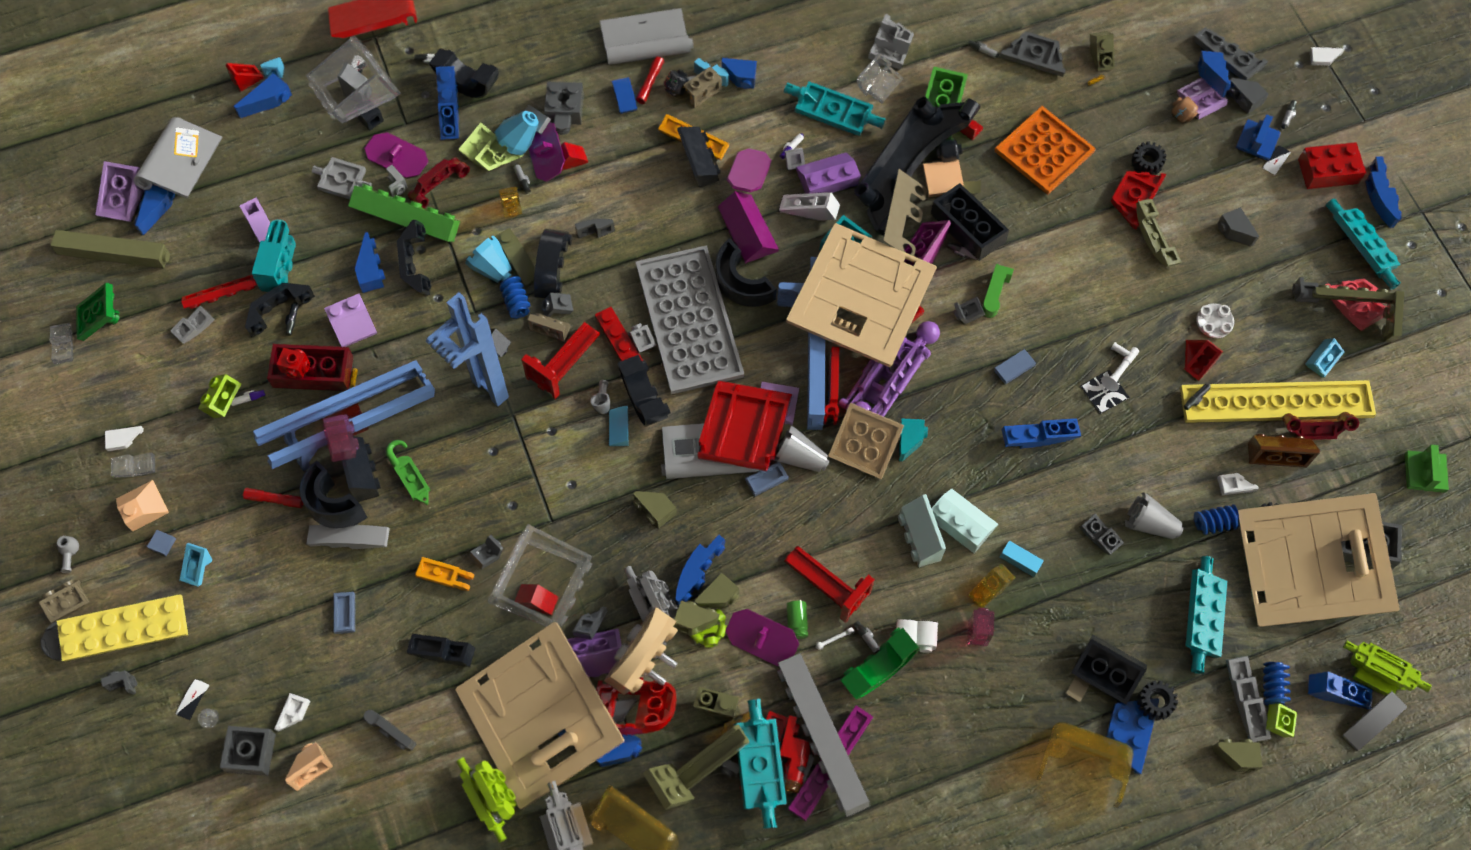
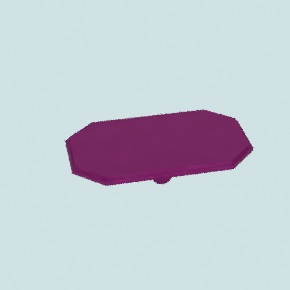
(390, 150)
(547, 153)
(749, 170)
(761, 636)

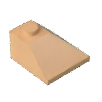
(141, 506)
(308, 766)

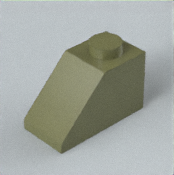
(718, 594)

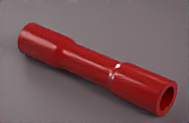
(646, 87)
(260, 495)

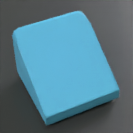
(273, 66)

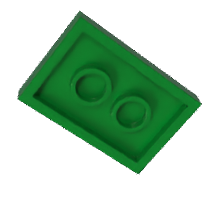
(96, 312)

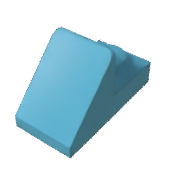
(194, 564)

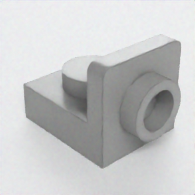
(397, 181)
(641, 337)

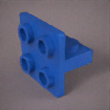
(1258, 138)

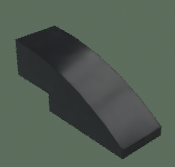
(441, 650)

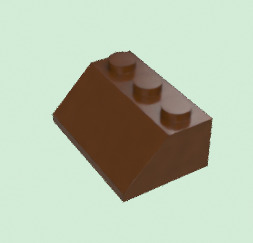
(1282, 451)

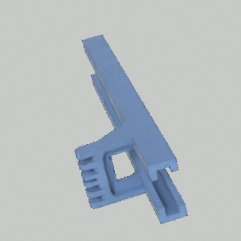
(476, 348)
(816, 359)
(305, 449)

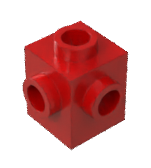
(293, 363)

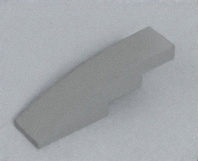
(354, 536)
(1247, 699)

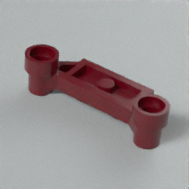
(435, 176)
(1321, 428)

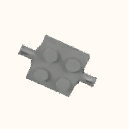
(340, 177)

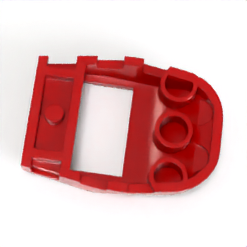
(654, 709)

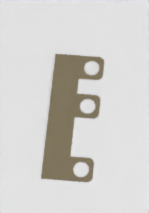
(900, 209)

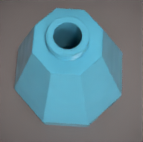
(517, 132)
(490, 260)

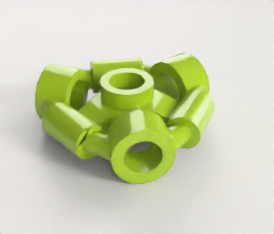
(719, 630)

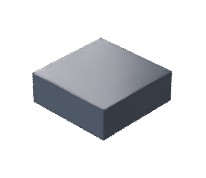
(161, 543)

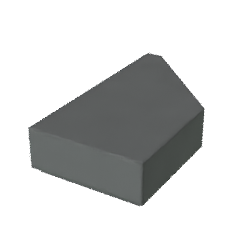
(589, 624)
(622, 709)

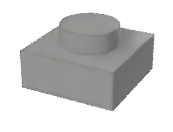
(794, 158)

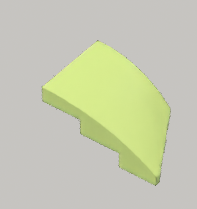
(485, 150)

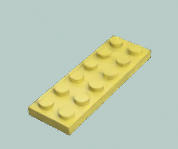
(122, 627)

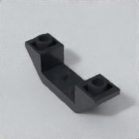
(412, 234)
(300, 293)

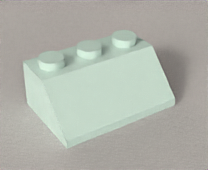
(963, 520)
(922, 531)

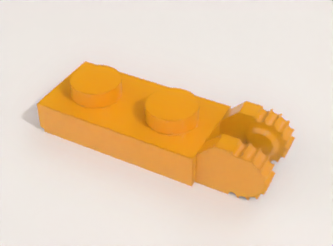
(442, 573)

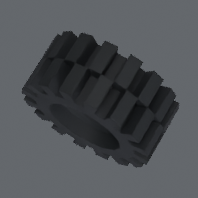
(1150, 150)
(1149, 708)

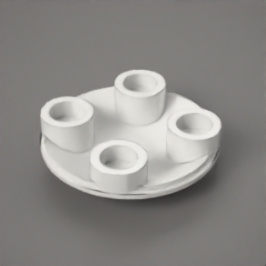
(1215, 320)

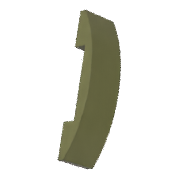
(1152, 234)

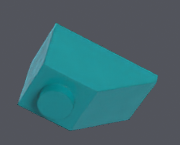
(911, 436)

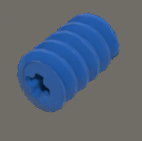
(515, 297)
(1217, 518)
(1275, 683)

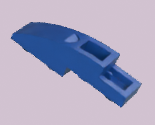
(447, 102)
(1381, 195)
(1041, 434)
(692, 574)

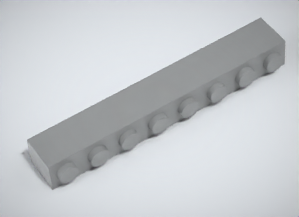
(823, 735)

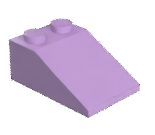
(118, 192)

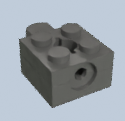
(564, 105)

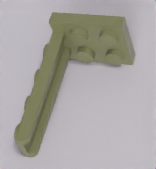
(1392, 313)
(673, 785)

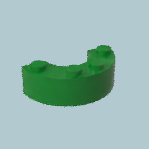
(880, 667)

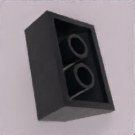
(699, 155)
(360, 473)
(1109, 669)

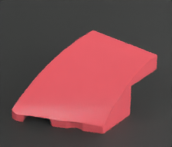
(1359, 313)

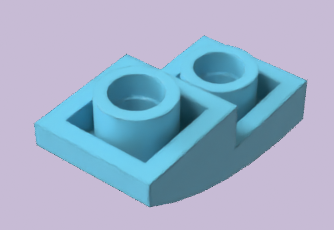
(700, 66)

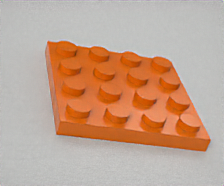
(1045, 150)

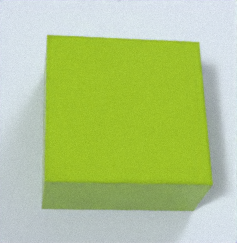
(1281, 720)

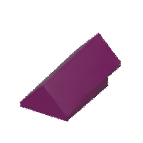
(747, 226)
(928, 240)

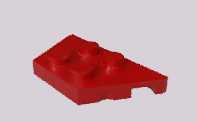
(1135, 188)

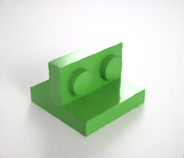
(1427, 470)

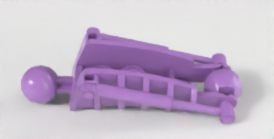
(904, 367)

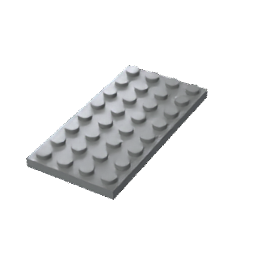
(689, 319)

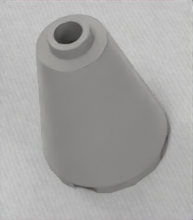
(800, 452)
(1152, 518)

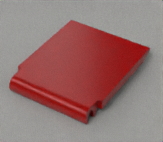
(368, 15)
(743, 425)

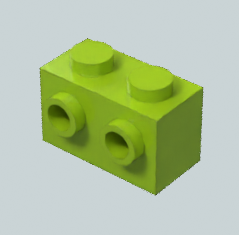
(219, 396)

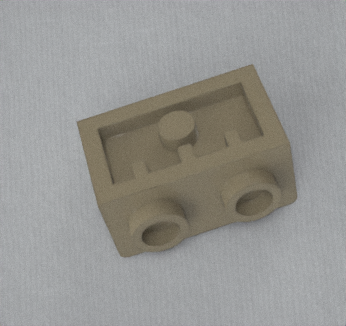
(703, 86)
(549, 326)
(63, 601)

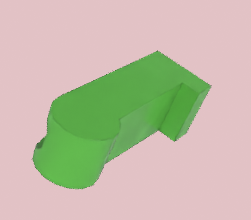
(991, 303)

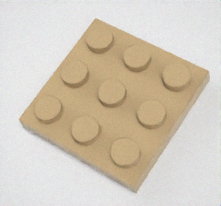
(866, 440)

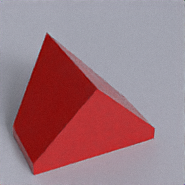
(1200, 357)

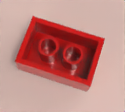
(1331, 165)

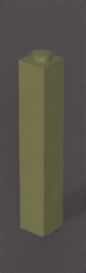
(110, 249)

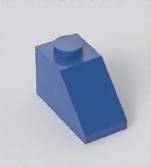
(741, 72)
(623, 752)

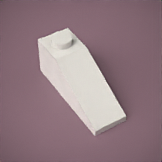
(813, 205)

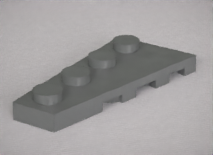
(1237, 61)

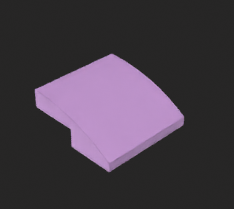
(1203, 96)

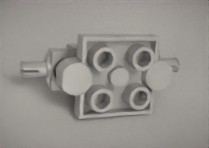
(649, 594)
(564, 823)

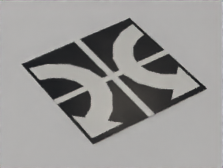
(1102, 397)

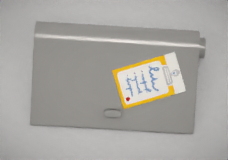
(174, 156)

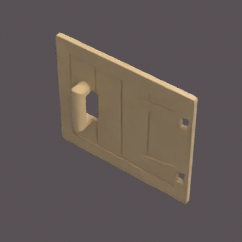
(865, 281)
(1303, 565)
(531, 701)

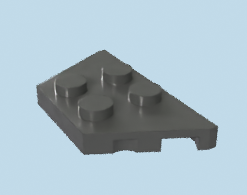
(1036, 53)

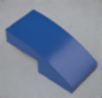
(624, 95)

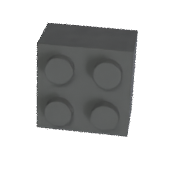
(248, 750)

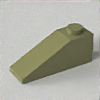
(517, 256)

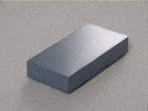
(1015, 366)
(767, 479)
(344, 612)

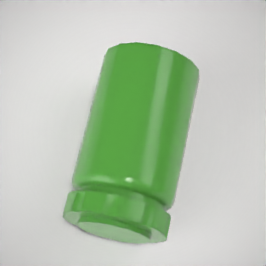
(797, 618)

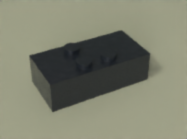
(970, 221)

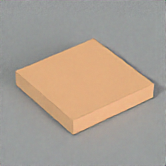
(941, 177)

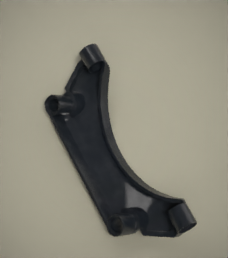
(914, 139)

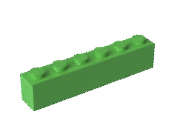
(402, 212)

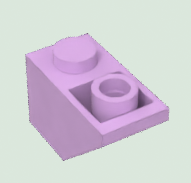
(256, 218)

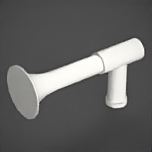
(1111, 382)

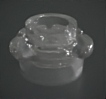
(208, 722)

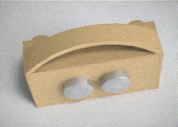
(636, 657)

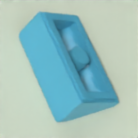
(1325, 357)
(618, 427)
(1021, 558)

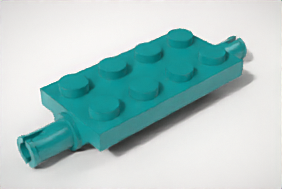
(834, 108)
(1367, 242)
(1205, 615)
(761, 765)

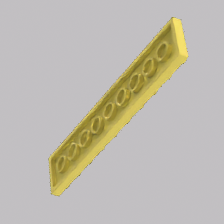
(1275, 400)

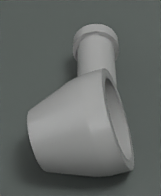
(601, 400)
(67, 551)

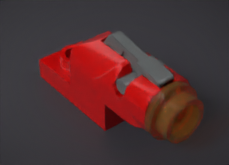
(797, 757)

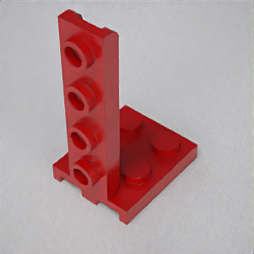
(561, 363)
(830, 584)

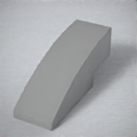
(1374, 721)

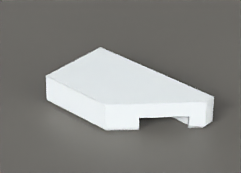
(1324, 56)
(121, 438)
(1235, 484)
(292, 711)

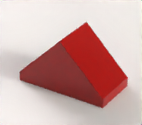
(243, 75)
(573, 155)
(536, 598)

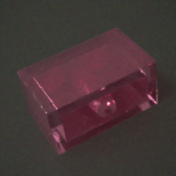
(340, 438)
(980, 627)

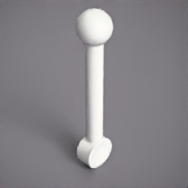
(819, 645)

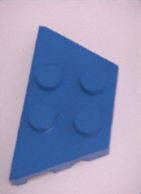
(1132, 728)

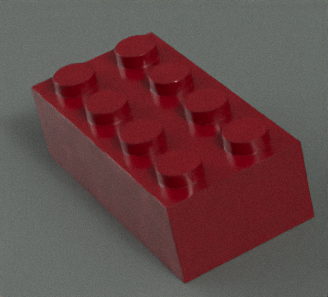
(328, 368)

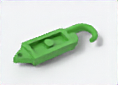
(408, 473)

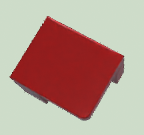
(972, 130)

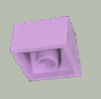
(350, 320)

